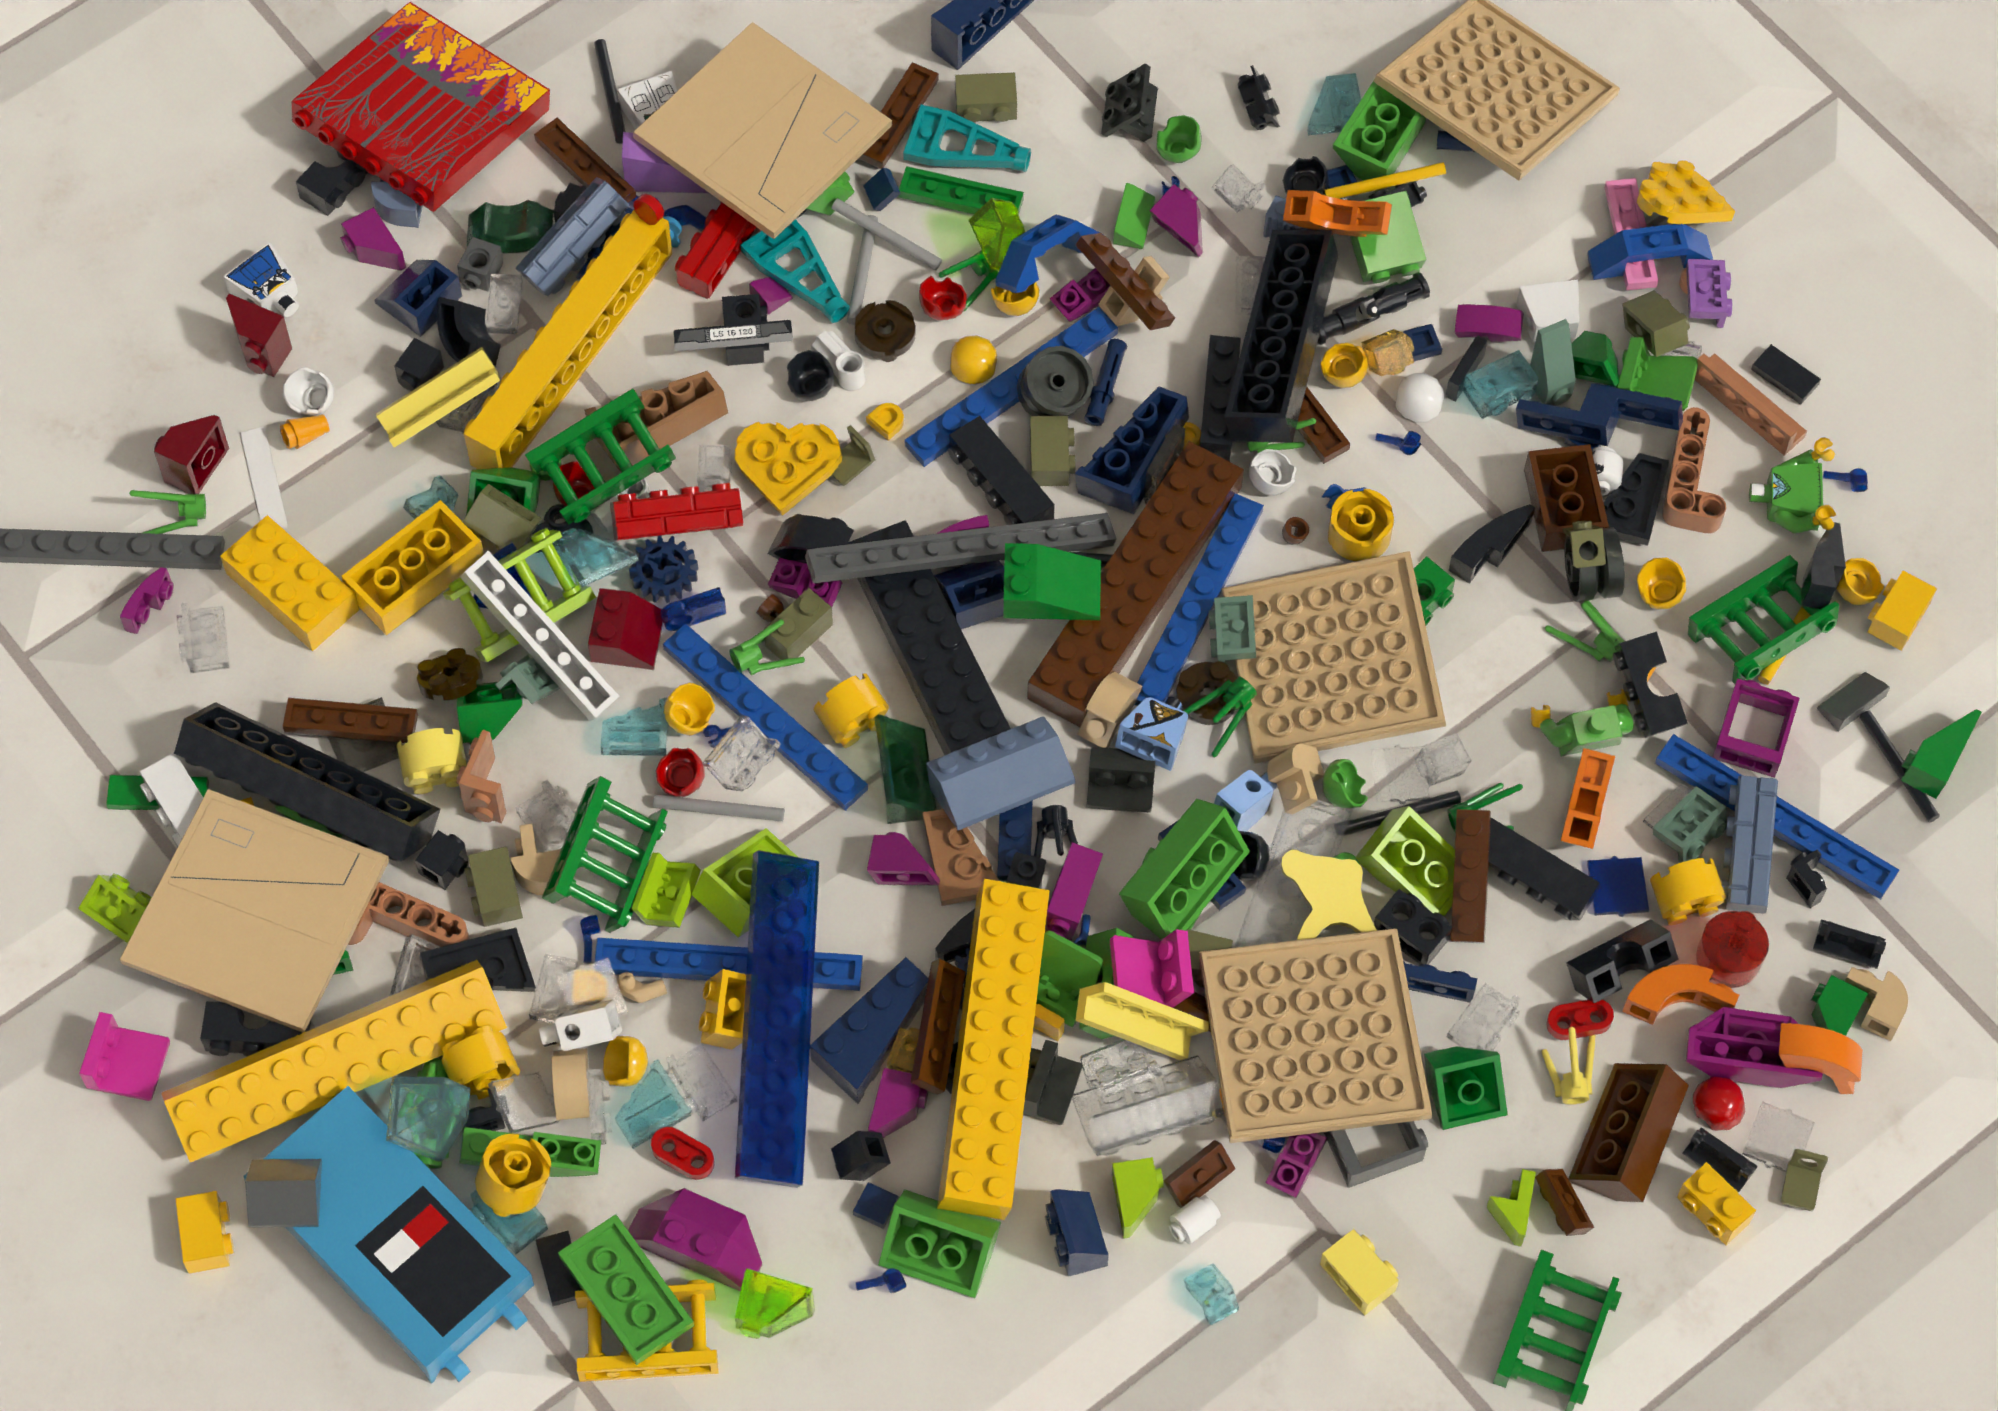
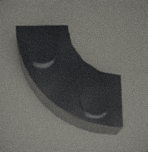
(464, 330)
(808, 532)

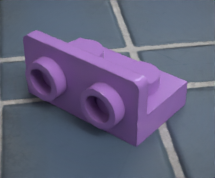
(1708, 290)

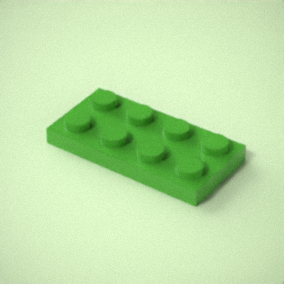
(626, 1289)

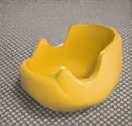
(1015, 303)
(973, 359)
(1344, 365)
(1860, 582)
(1661, 583)
(689, 709)
(625, 1061)

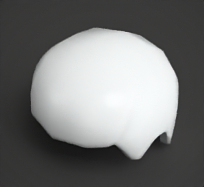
(308, 392)
(1419, 397)
(1271, 472)

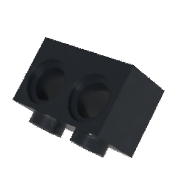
(732, 310)
(1409, 930)

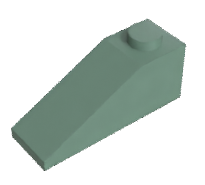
(1554, 363)

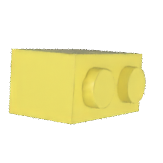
(1360, 1271)

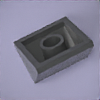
(283, 1193)

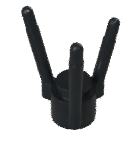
(1056, 825)

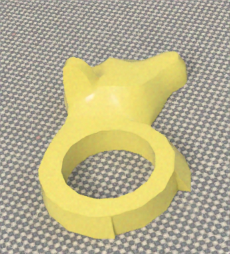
(1330, 889)

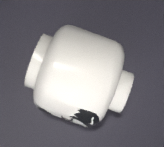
(1608, 468)

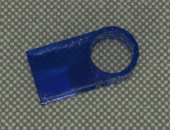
(693, 609)

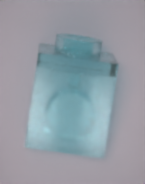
(439, 490)
(1212, 1293)

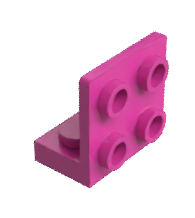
(1154, 968)
(123, 1060)

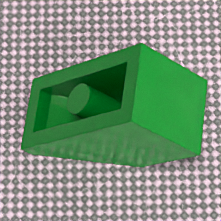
(1595, 359)
(1837, 1005)

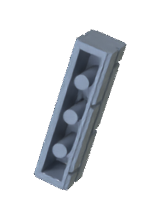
(572, 237)
(1751, 843)

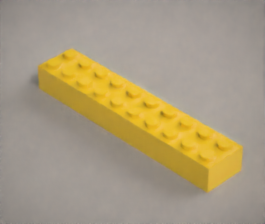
(567, 343)
(993, 1050)
(325, 1060)

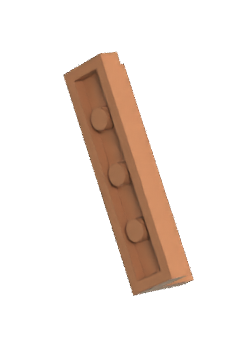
(1748, 403)

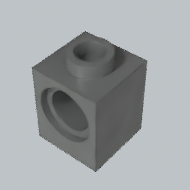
(479, 254)

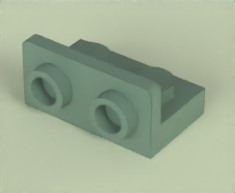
(1234, 628)
(530, 679)
(1692, 824)

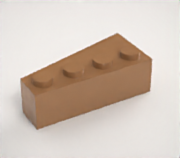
(671, 414)

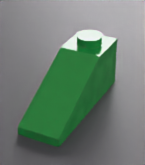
(1937, 756)

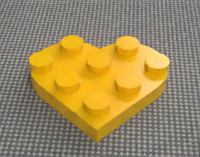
(1682, 195)
(787, 462)

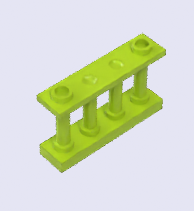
(572, 599)

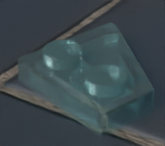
(1335, 104)
(636, 732)
(651, 1107)

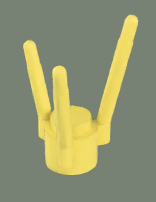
(1573, 1087)

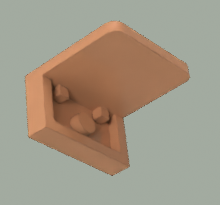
(479, 795)

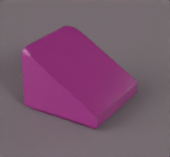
(770, 293)

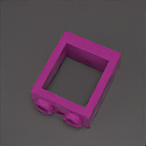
(1751, 755)
(1072, 890)

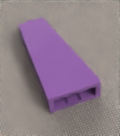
(651, 173)

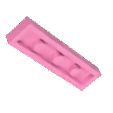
(1624, 216)

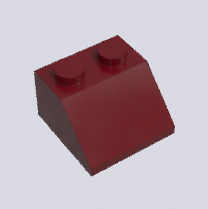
(260, 335)
(191, 453)
(625, 630)

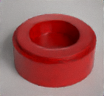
(648, 209)

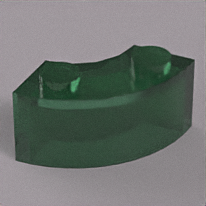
(512, 227)

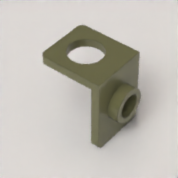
(856, 458)
(1580, 533)
(1803, 1179)

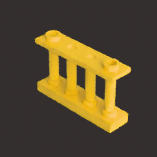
(664, 1362)

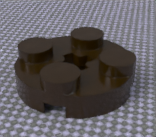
(889, 345)
(449, 675)
(1202, 676)

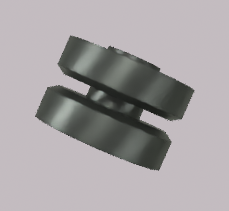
(1064, 369)
(1605, 579)

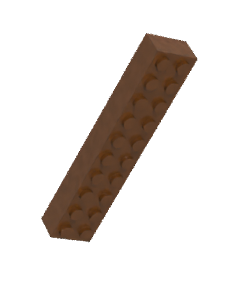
(1137, 581)

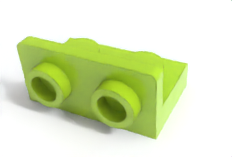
(115, 905)

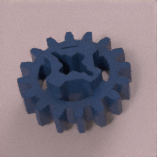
(667, 573)

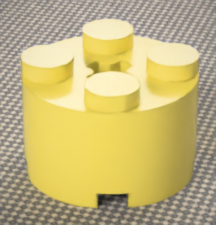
(431, 759)

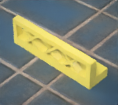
(438, 397)
(1138, 1019)

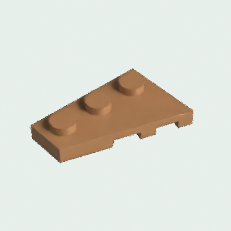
(955, 859)

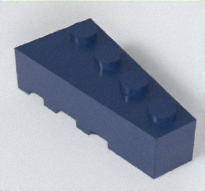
(968, 25)
(1120, 467)
(865, 1034)

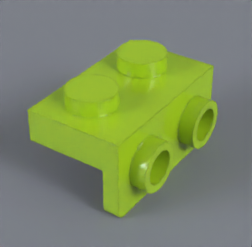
(665, 891)

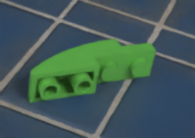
(568, 1154)

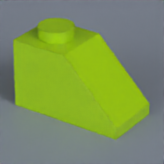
(1136, 1191)

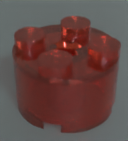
(1733, 947)

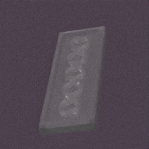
(1277, 904)

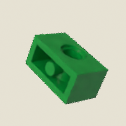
(1434, 585)

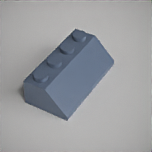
(1000, 773)

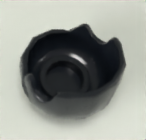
(1306, 176)
(810, 376)
(1256, 860)

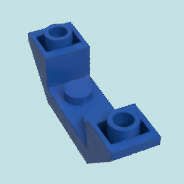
(1647, 243)
(1019, 264)

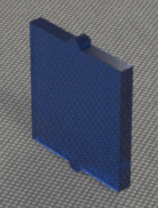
(1621, 886)

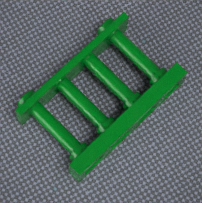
(573, 442)
(1758, 592)
(574, 855)
(1524, 1336)

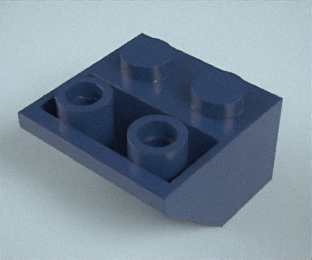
(416, 294)
(974, 592)
(1076, 1231)

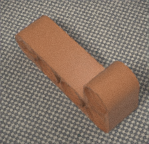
(1689, 468)
(406, 919)

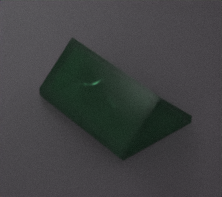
(903, 770)

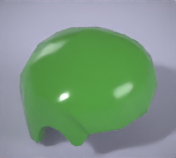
(1179, 139)
(1343, 785)

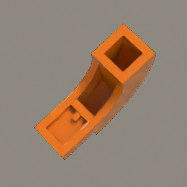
(1341, 216)
(1587, 798)
(1676, 985)
(1823, 1052)

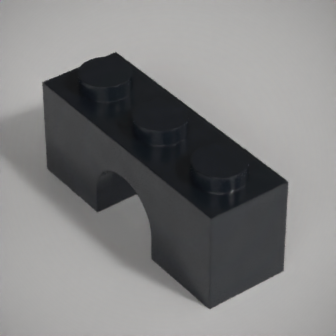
(328, 186)
(1654, 712)
(1642, 947)
(225, 1032)

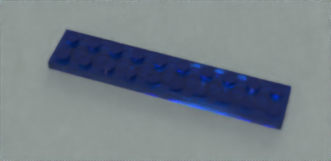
(777, 1020)

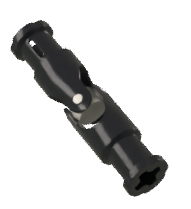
(1386, 300)

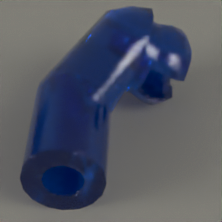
(687, 216)

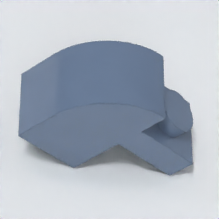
(395, 206)

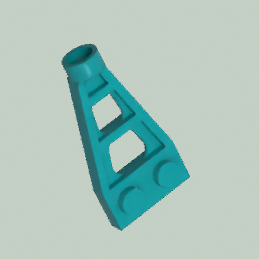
(928, 132)
(764, 252)

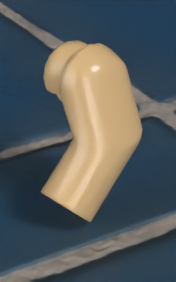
(638, 991)

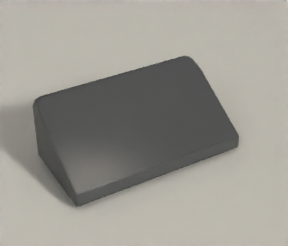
(1853, 700)

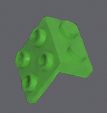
(1657, 375)
(1063, 973)

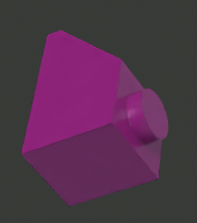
(1180, 217)
(372, 241)
(897, 862)
(896, 1102)

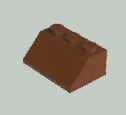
(1563, 491)

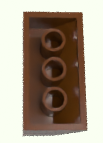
(1629, 1131)

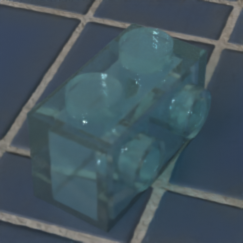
(1500, 384)
(514, 1230)

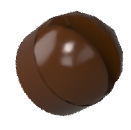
(1300, 533)
(769, 608)

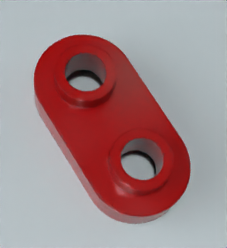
(1578, 1016)
(685, 1152)

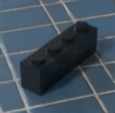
(1220, 374)
(999, 474)
(1540, 872)

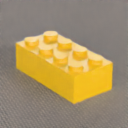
(413, 567)
(289, 583)

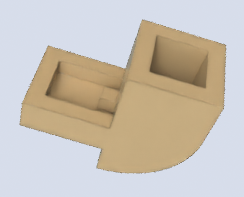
(1116, 307)
(1107, 708)
(1295, 774)
(529, 867)
(1886, 998)
(570, 1084)

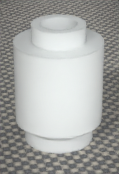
(1194, 1219)

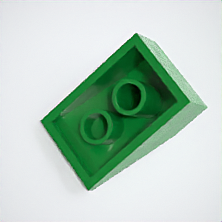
(1050, 584)

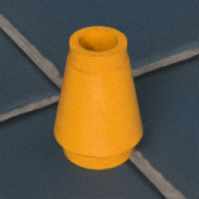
(303, 430)

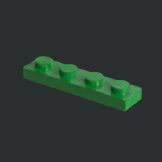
(952, 191)

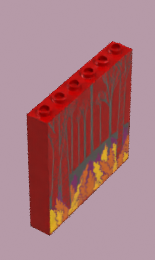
(420, 106)

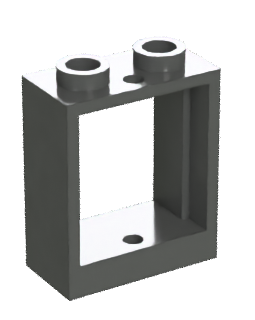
(1349, 1163)

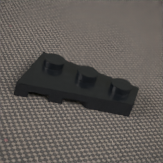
(1635, 503)
(498, 954)

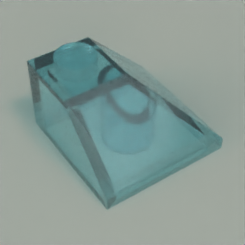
(591, 556)
(426, 1114)

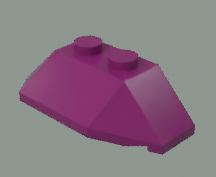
(1744, 1049)
(698, 1236)

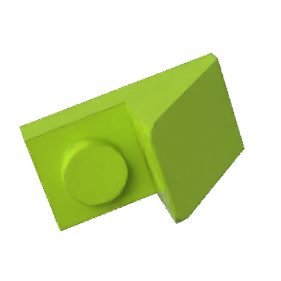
(1514, 1212)

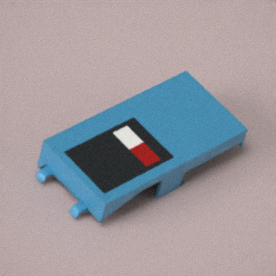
(402, 1239)

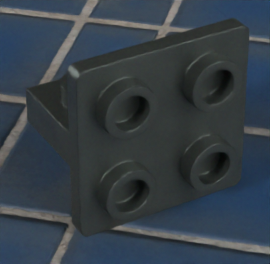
(1131, 104)
(1120, 781)
(1050, 1084)

